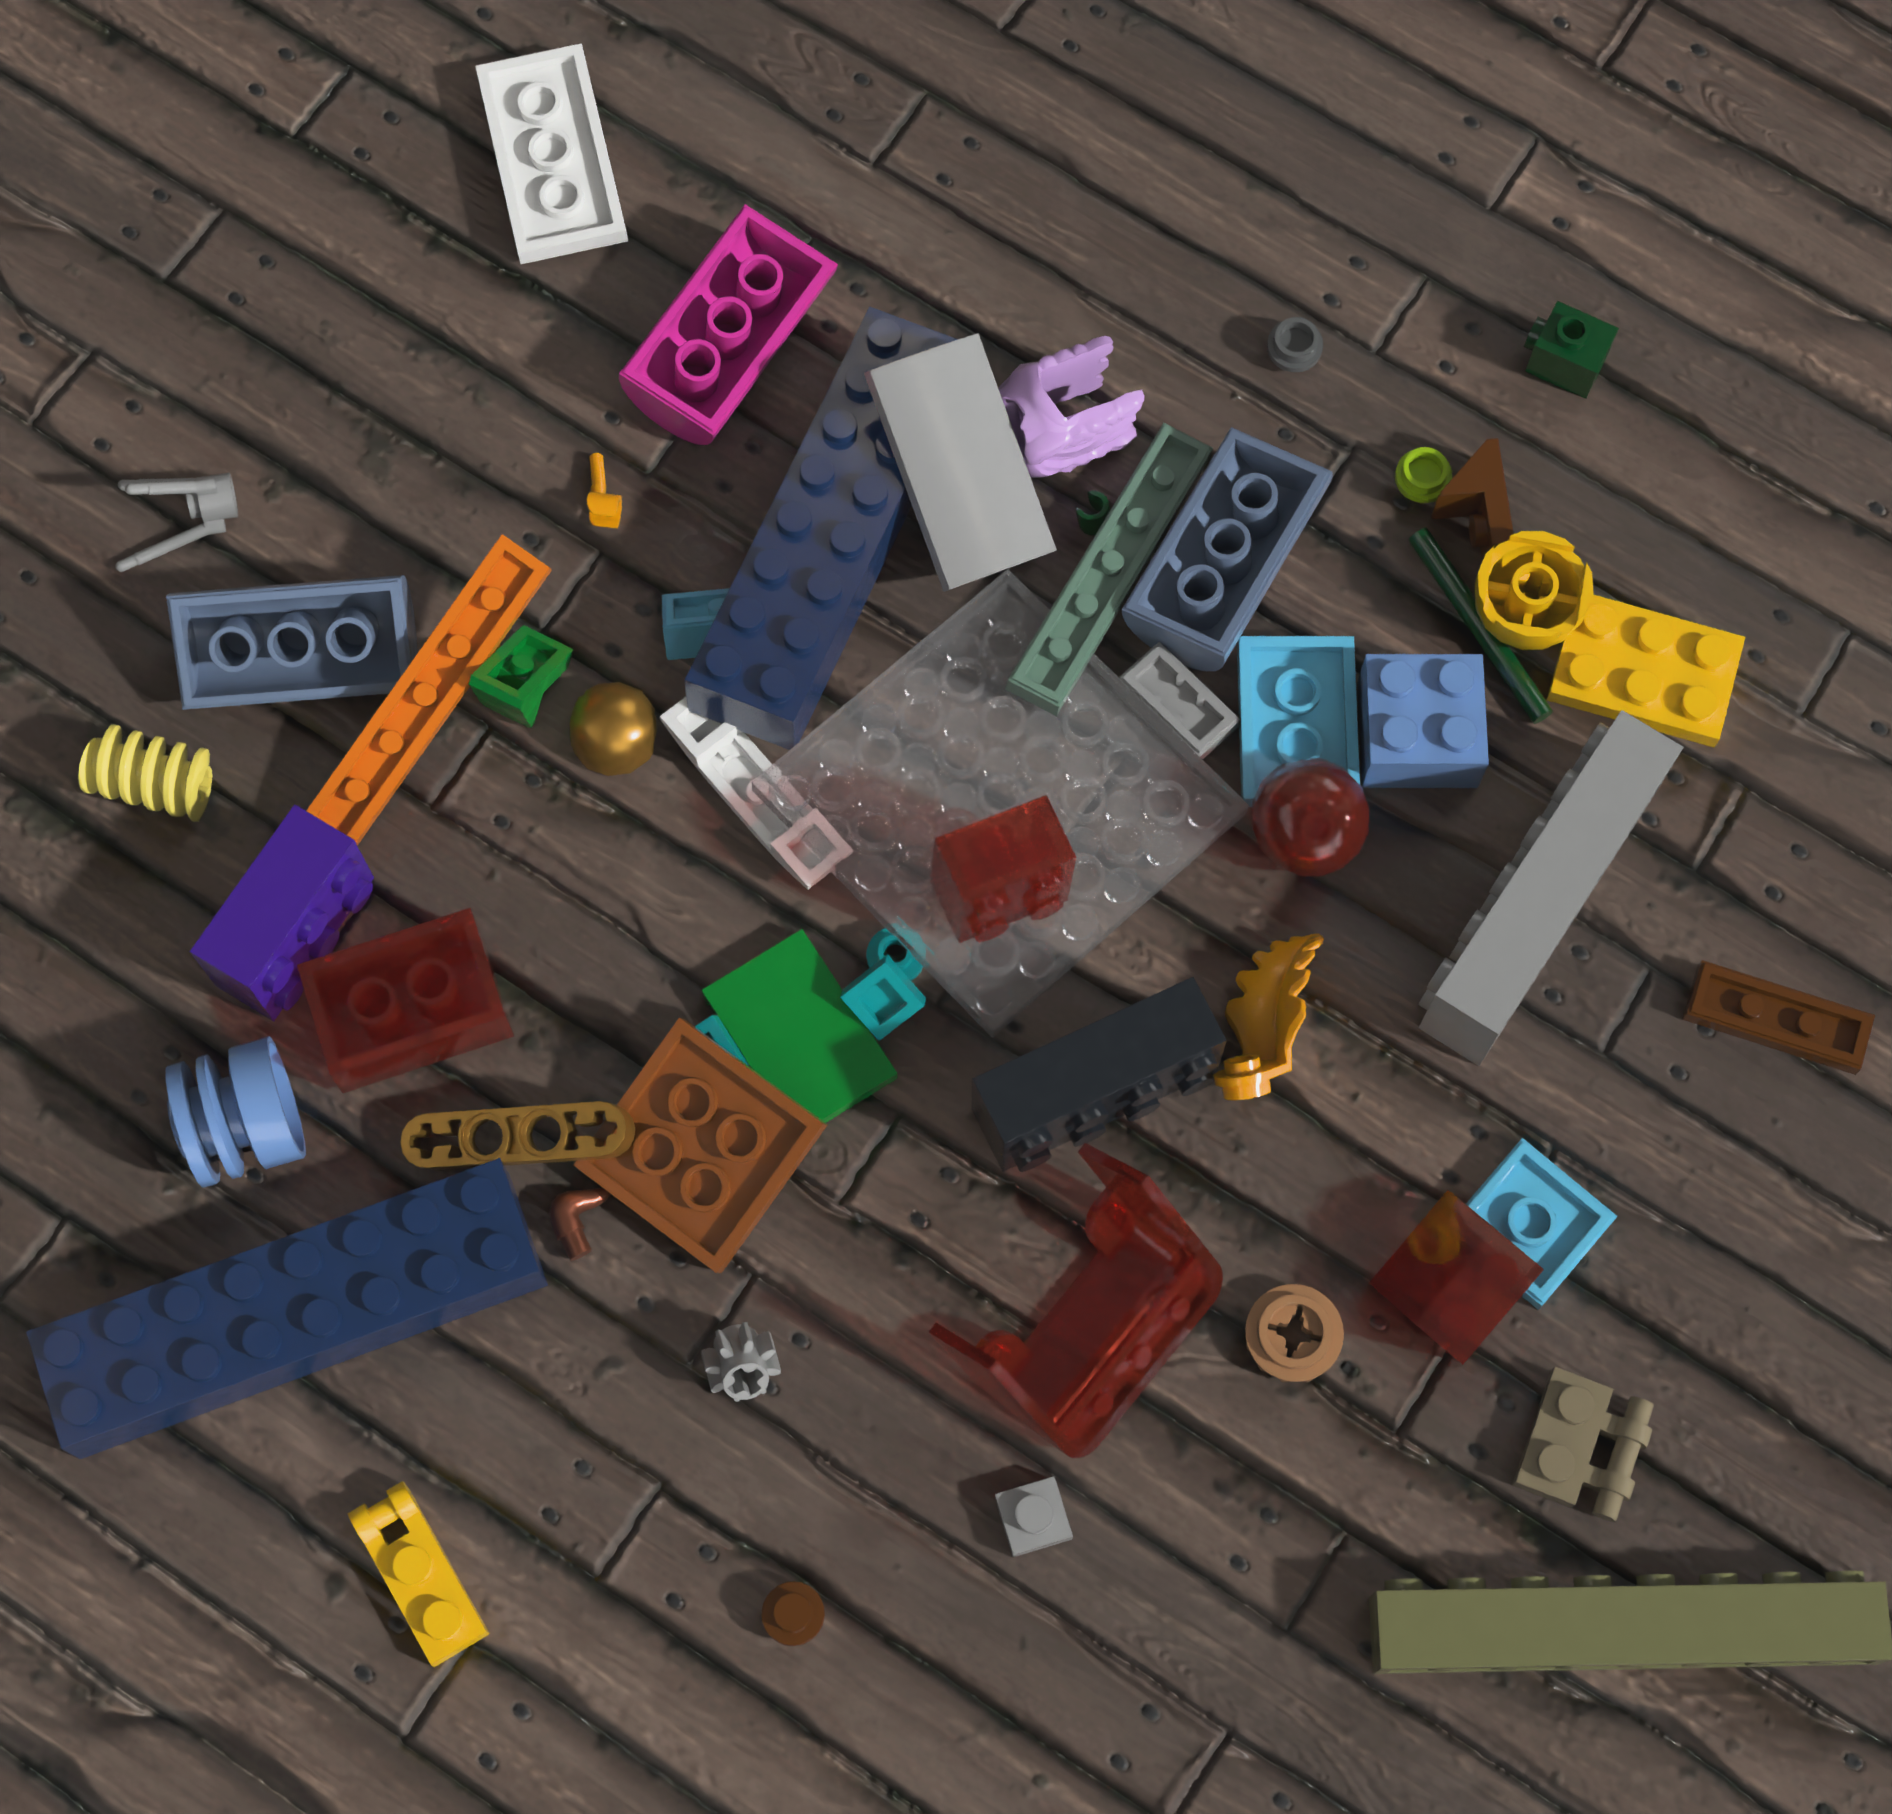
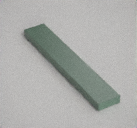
(1109, 569)

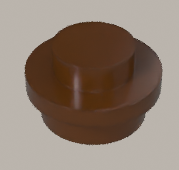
(793, 1613)

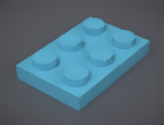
(1295, 704)

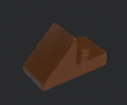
(1481, 494)

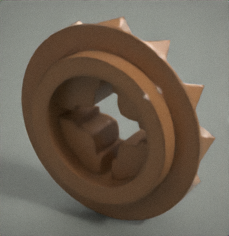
(1318, 1319)

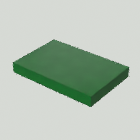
(798, 1029)

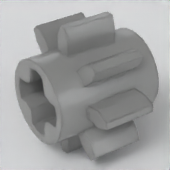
(741, 1362)

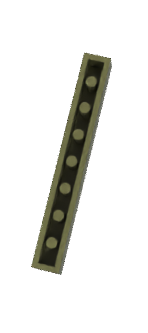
(1629, 1625)

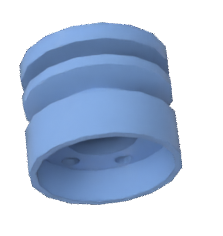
(234, 1112)

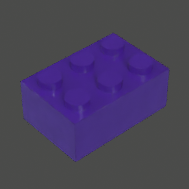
(284, 913)

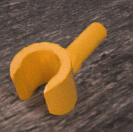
(603, 507)

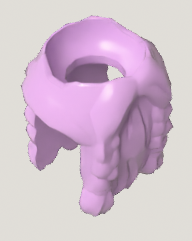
(1059, 442)

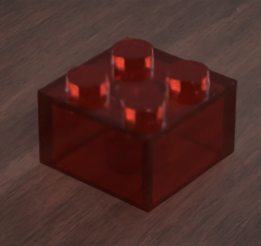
(1003, 870)

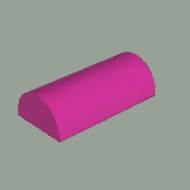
(724, 327)

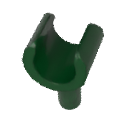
(1091, 523)

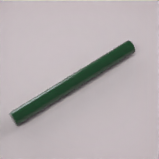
(1464, 603)

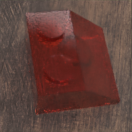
(1456, 1276)

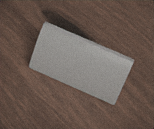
(960, 461)

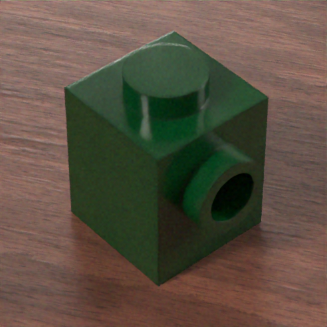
(1569, 348)

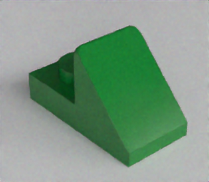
(520, 674)

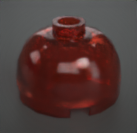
(1310, 817)

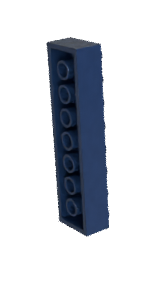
(811, 554)
(285, 1309)

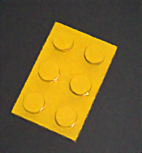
(1650, 666)

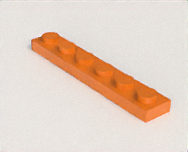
(429, 689)

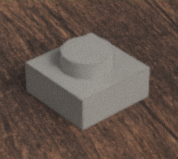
(1033, 1516)

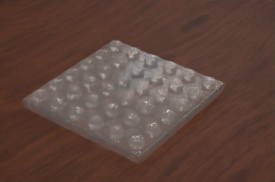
(949, 747)

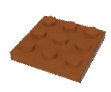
(705, 1146)

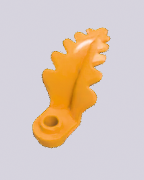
(1267, 1017)

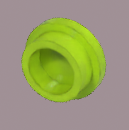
(1422, 474)

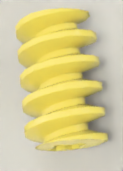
(147, 774)

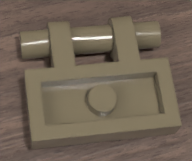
(1564, 1438)

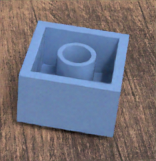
(1422, 721)

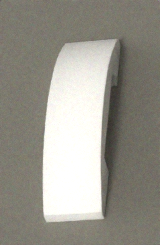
(730, 765)

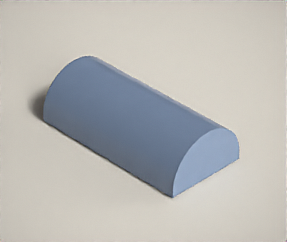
(1224, 550)
(292, 641)

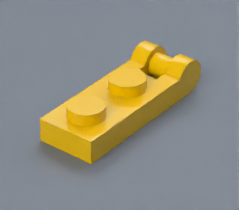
(419, 1576)

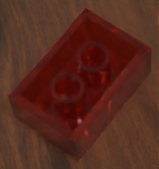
(405, 1000)

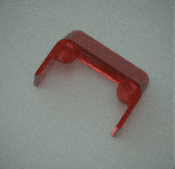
(1109, 1325)

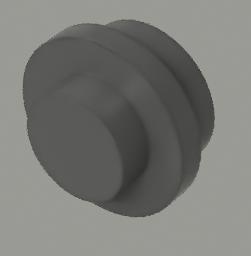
(1295, 344)

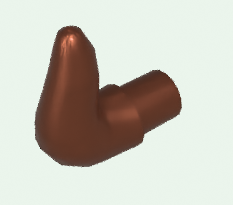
(566, 1221)

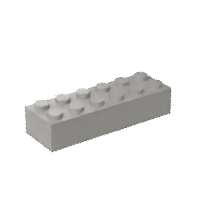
(1545, 885)

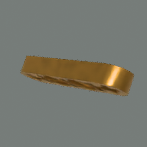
(517, 1131)

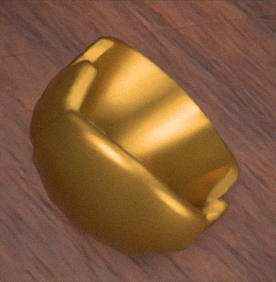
(613, 728)

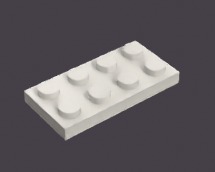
(551, 154)

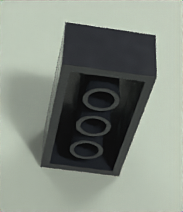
(1098, 1076)

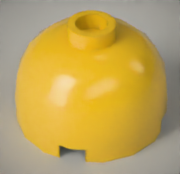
(1533, 590)

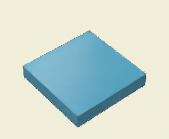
(1541, 1215)

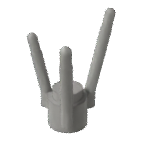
(206, 497)

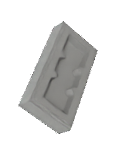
(1181, 700)

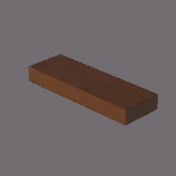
(1779, 1017)

